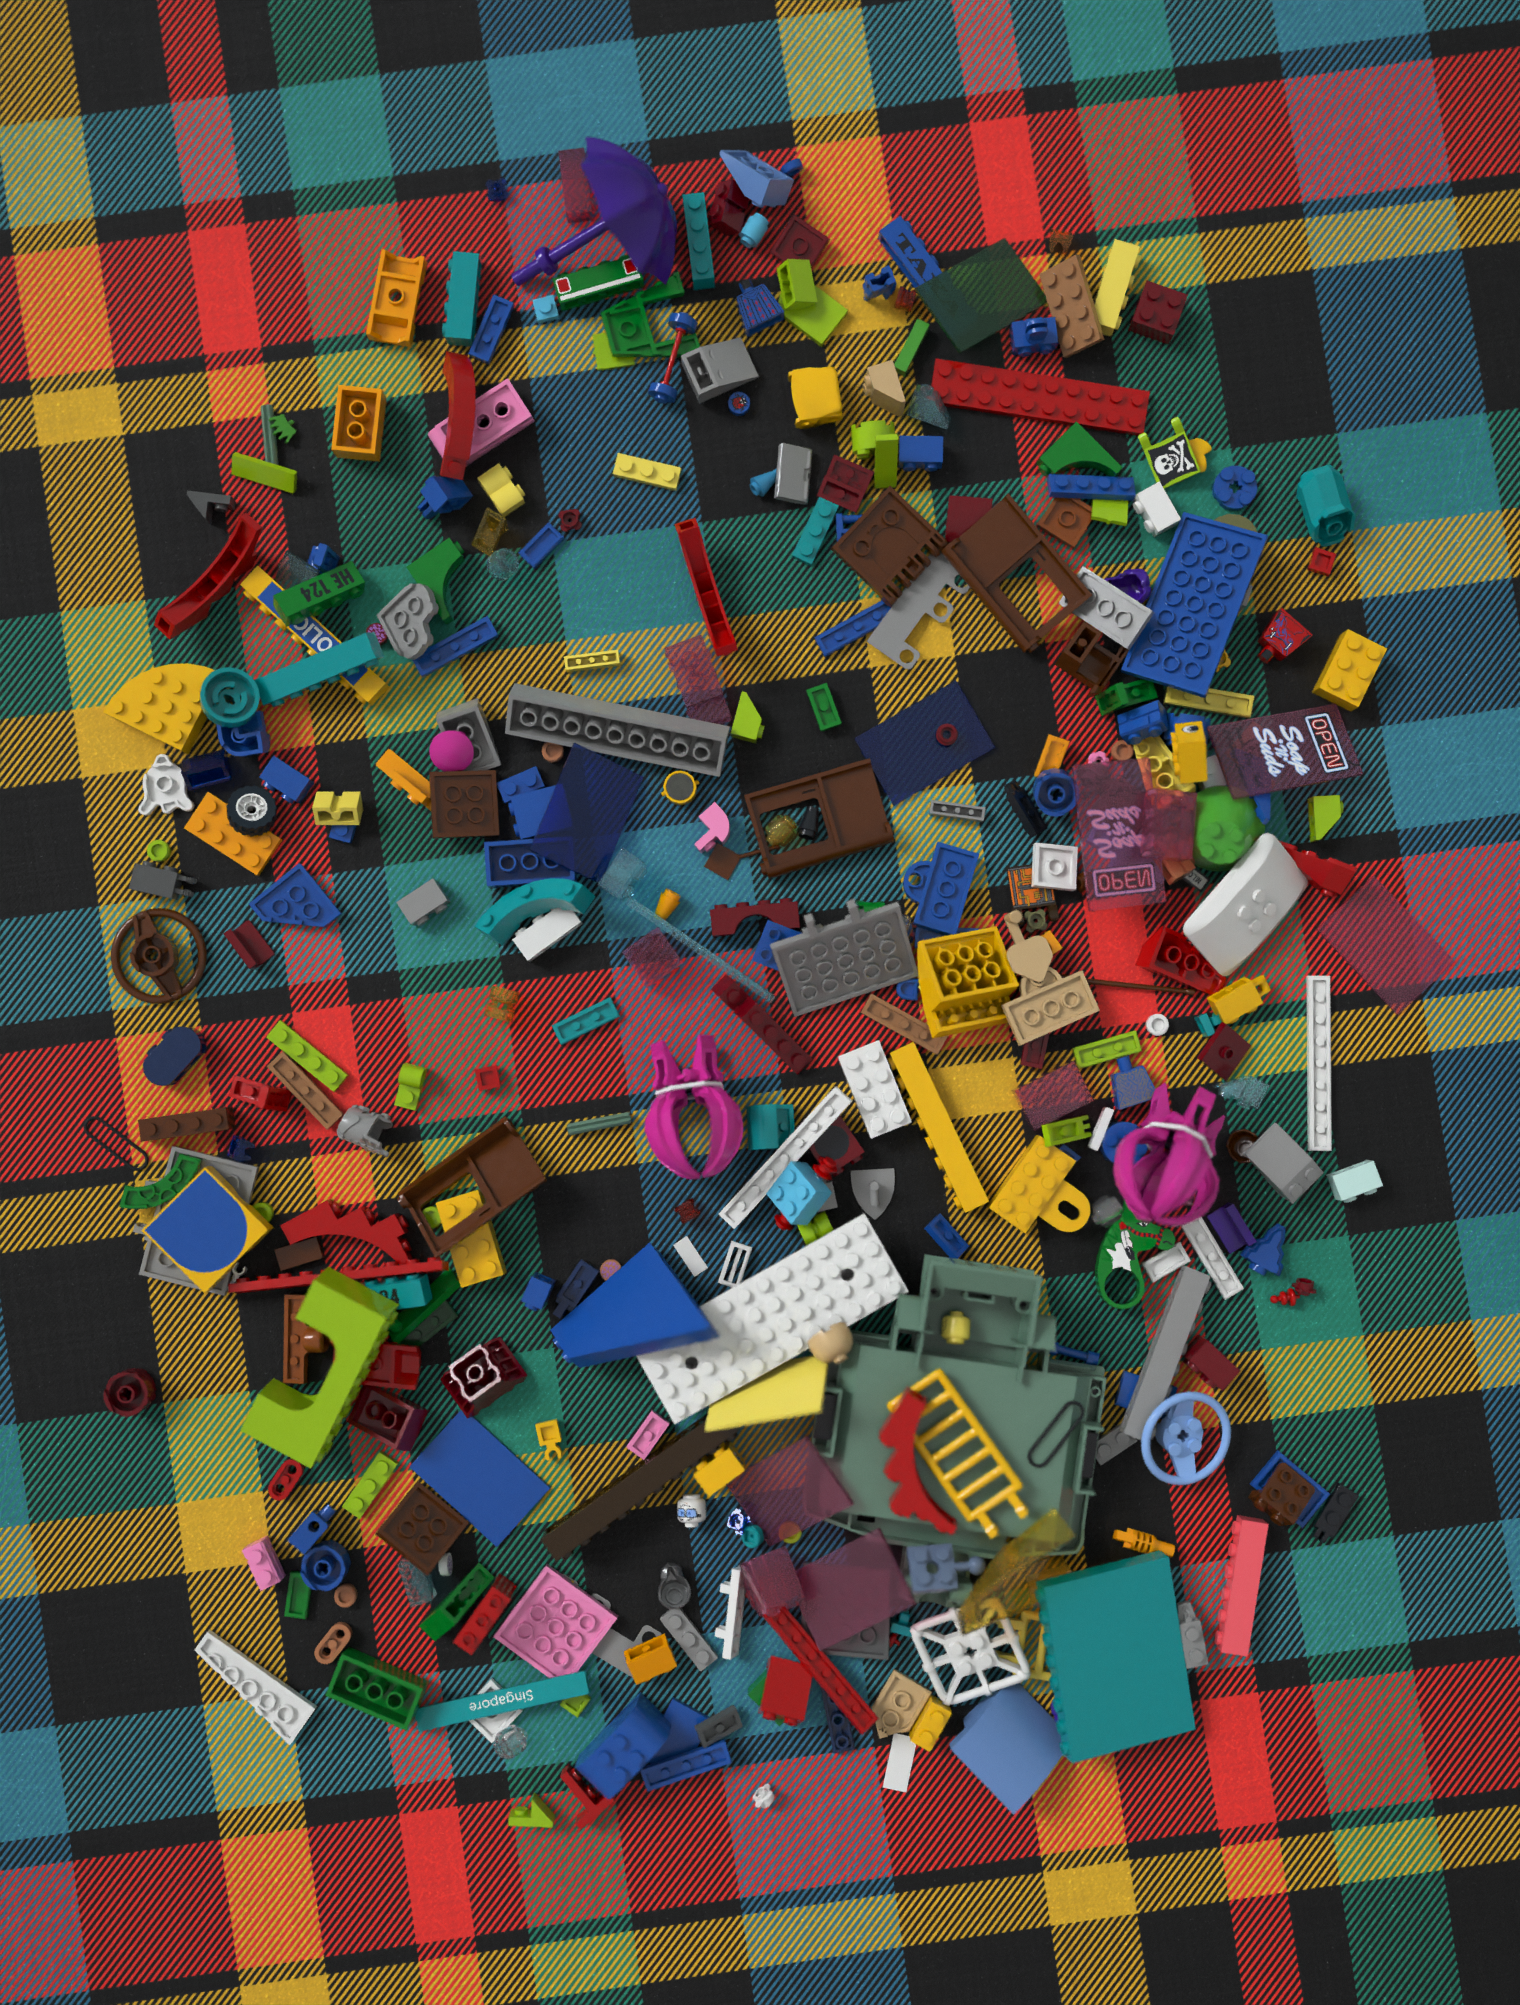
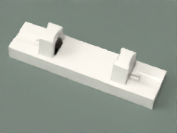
(732, 1631)

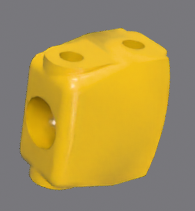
(815, 396)

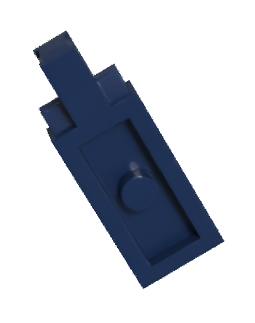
(575, 1288)

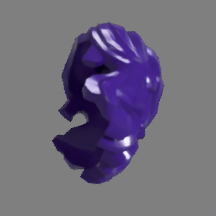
(1133, 583)

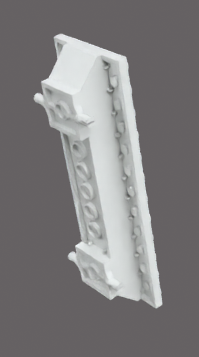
(775, 1317)

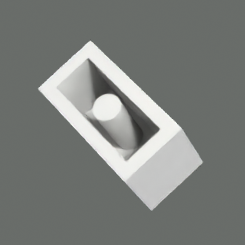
(1156, 509)

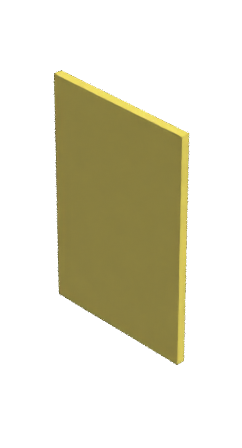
(781, 1393)

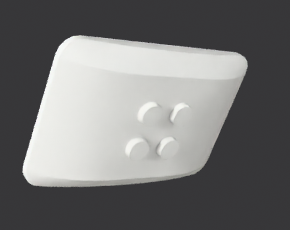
(1246, 905)

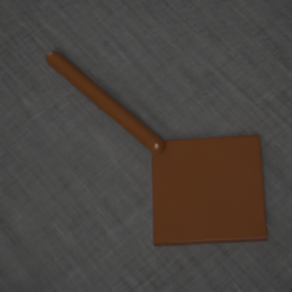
(723, 860)

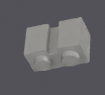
(423, 902)

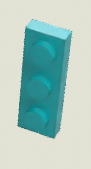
(815, 531)

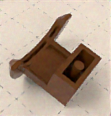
(1089, 660)

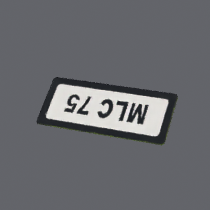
(1197, 880)

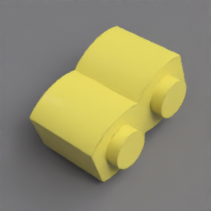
(501, 490)

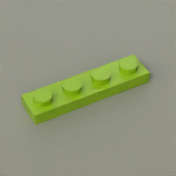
(307, 1056)

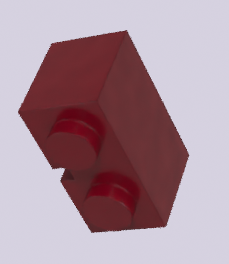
(724, 212)

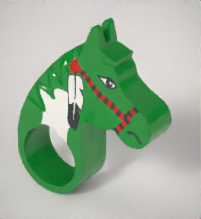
(1120, 1250)

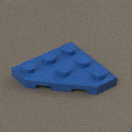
(296, 900)

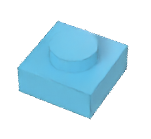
(545, 309)

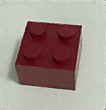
(1157, 312)
(1210, 1362)

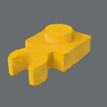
(549, 1434)

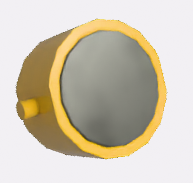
(680, 787)

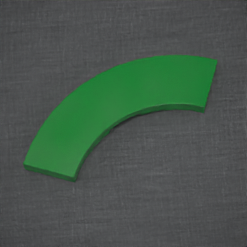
(165, 1189)

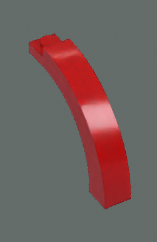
(461, 416)

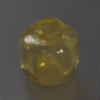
(781, 830)

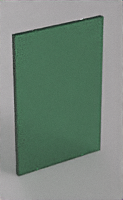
(981, 295)

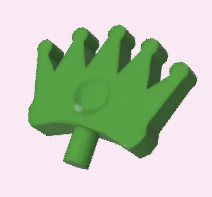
(282, 427)

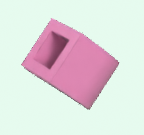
(718, 825)

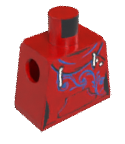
(1281, 636)

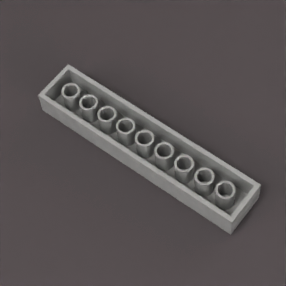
(616, 729)

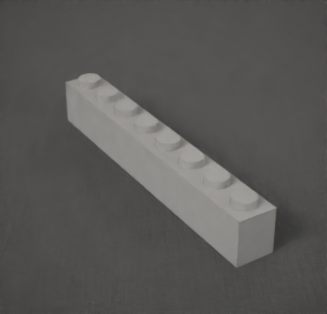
(1166, 1349)

